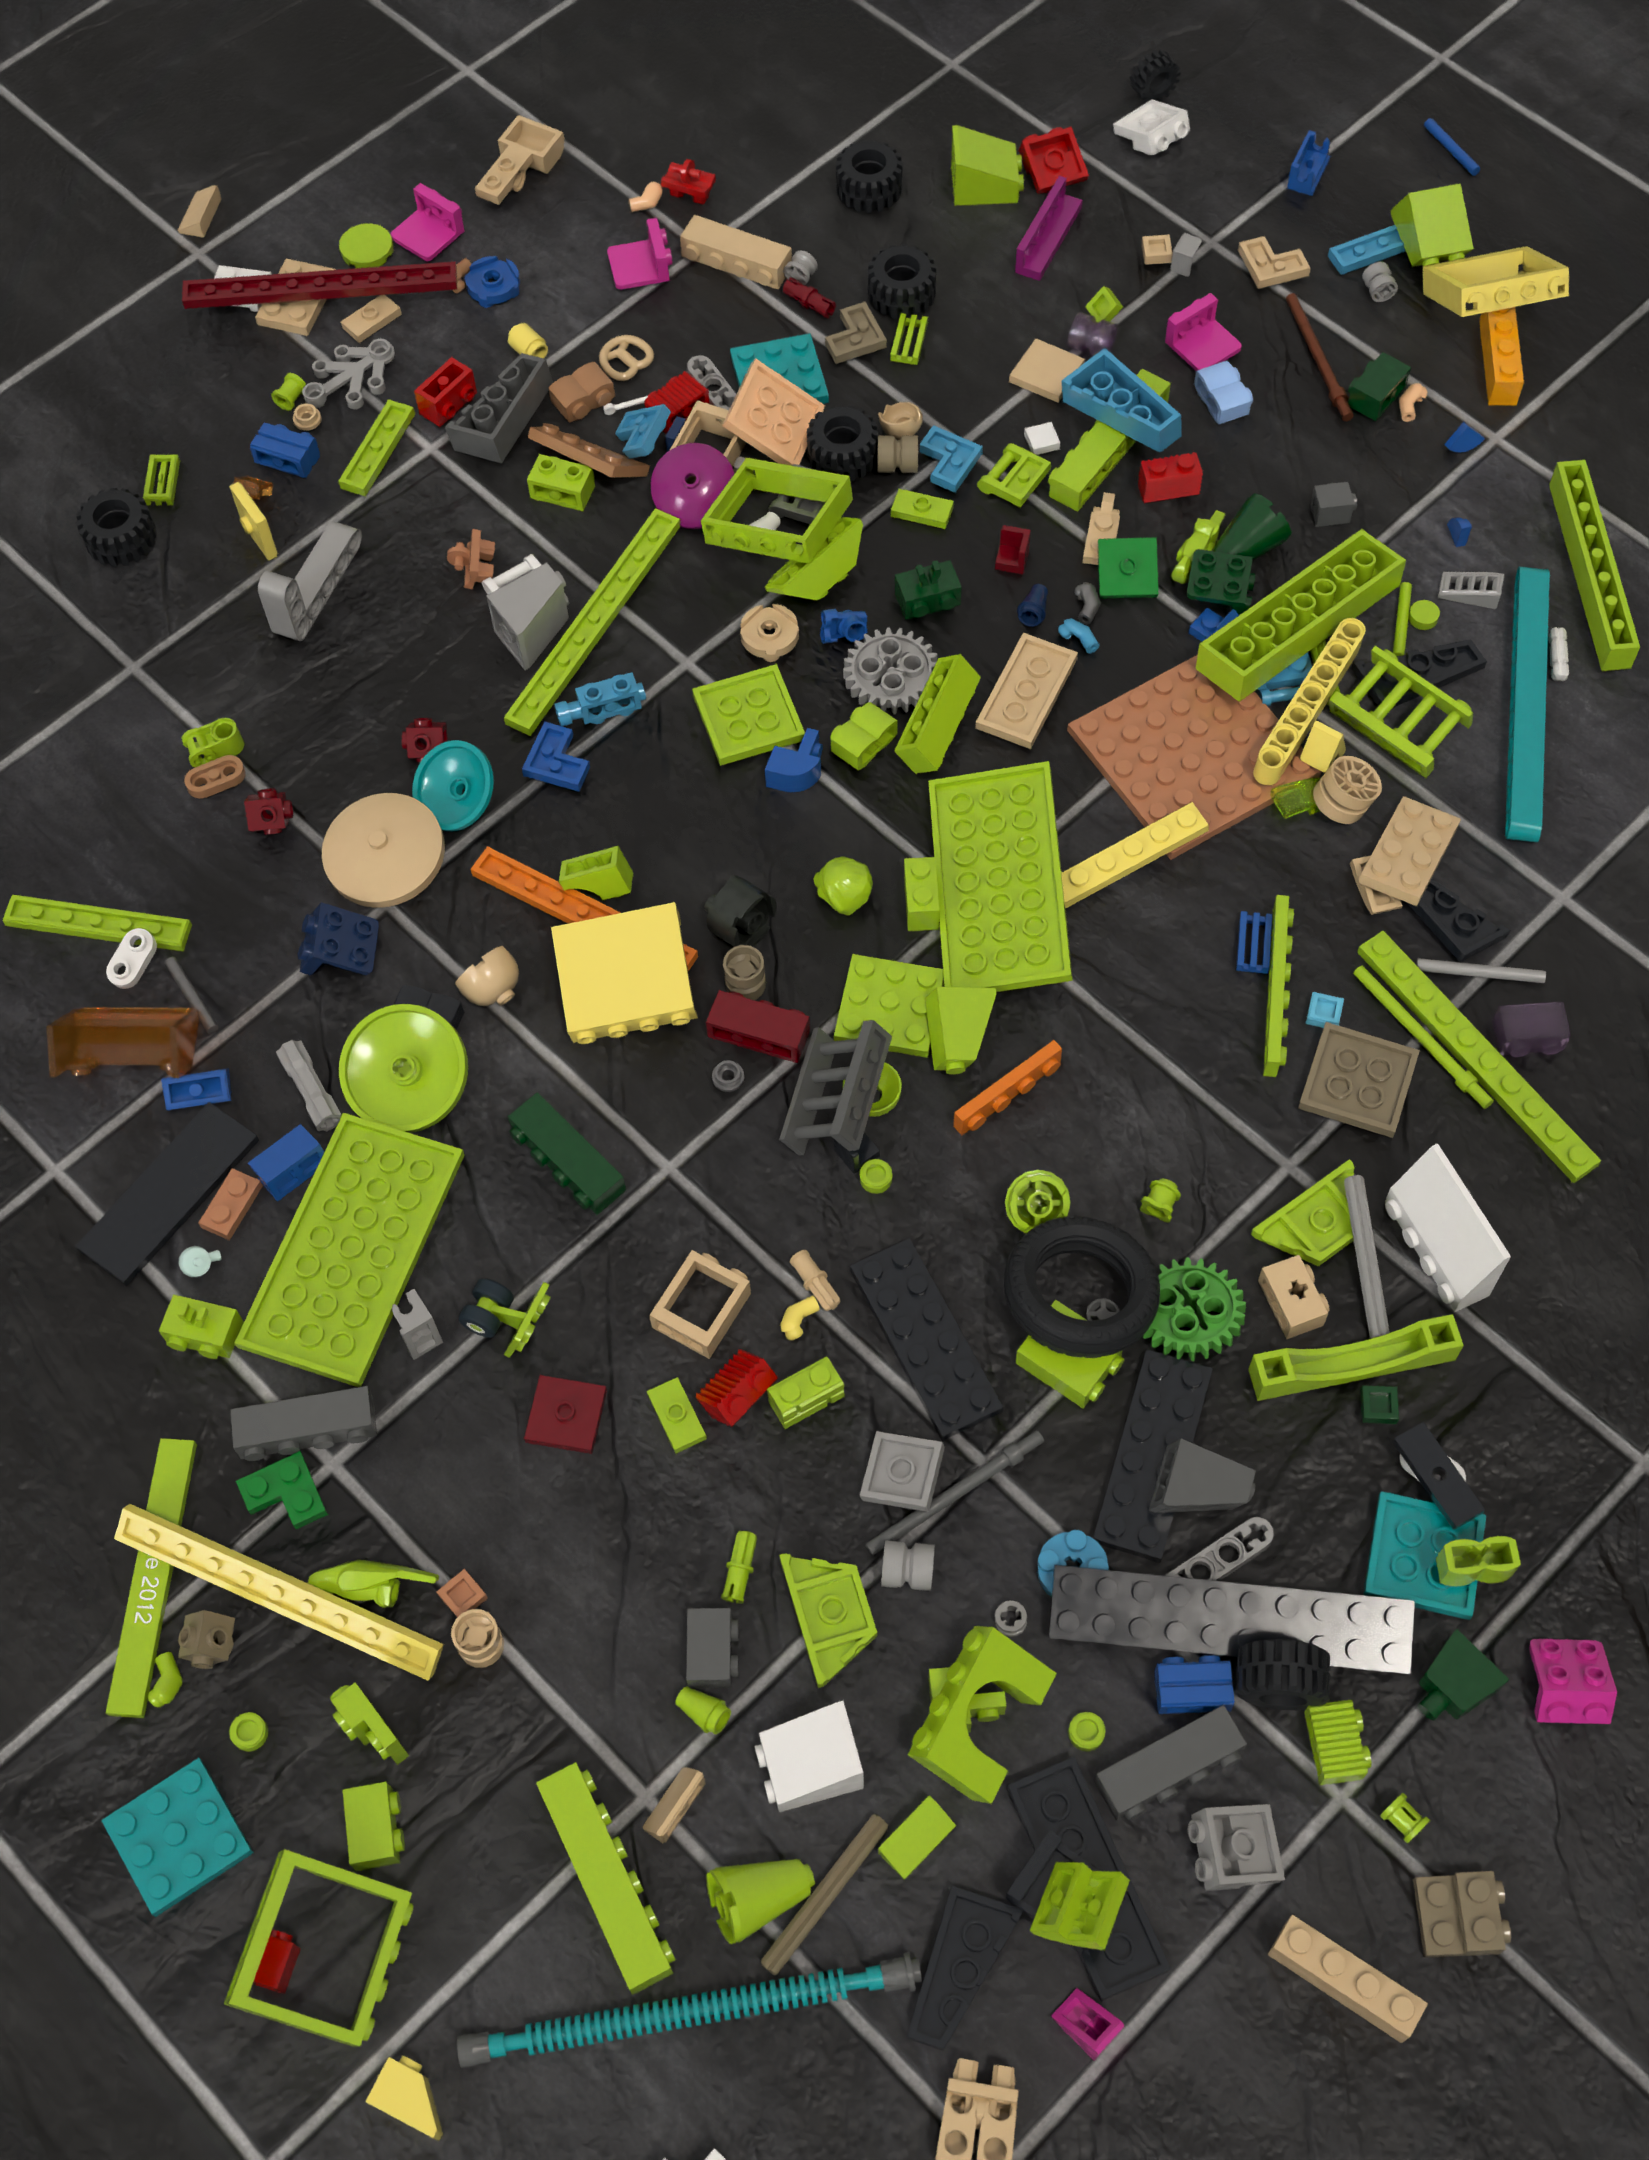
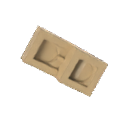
(1374, 900)

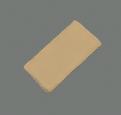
(200, 212)
(674, 1804)

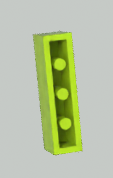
(937, 714)

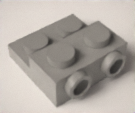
(1236, 1847)

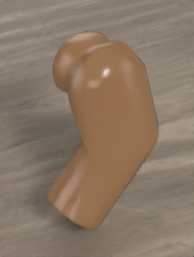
(462, 270)

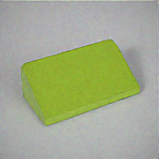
(916, 1837)

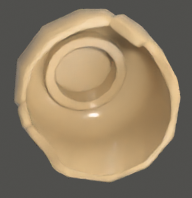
(901, 419)

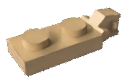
(1102, 525)

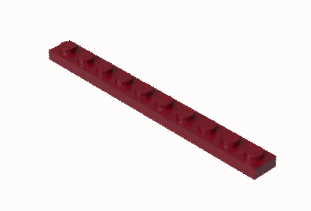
(319, 285)

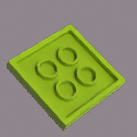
(748, 714)
(892, 997)

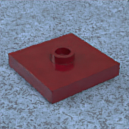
(565, 1414)

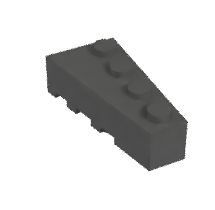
(502, 411)

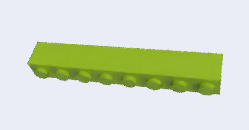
(1594, 566)

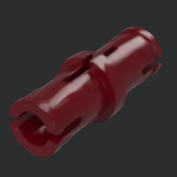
(809, 297)

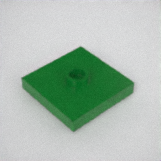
(1127, 568)

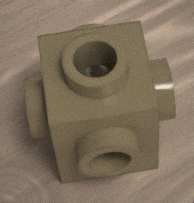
(206, 1639)

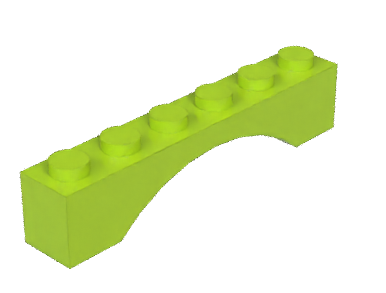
(1302, 1370)

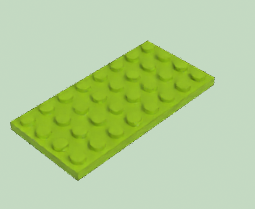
(1000, 879)
(350, 1250)

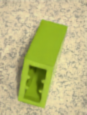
(957, 1025)

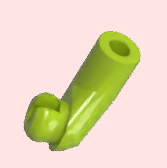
(168, 1683)

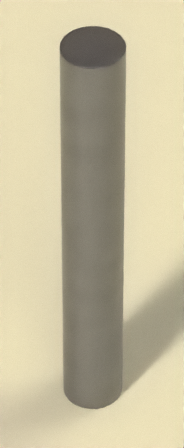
(191, 994)

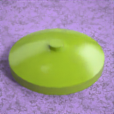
(403, 1067)

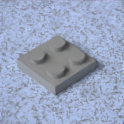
(902, 1471)

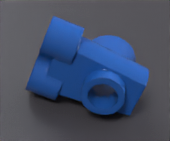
(842, 624)

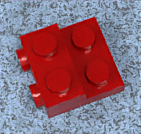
(1053, 156)

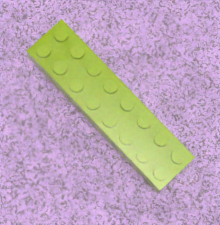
(1299, 615)

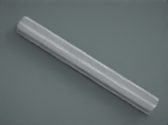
(1366, 1256)

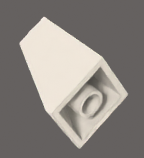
(810, 1758)

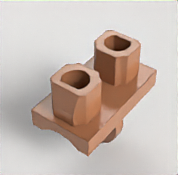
(469, 557)

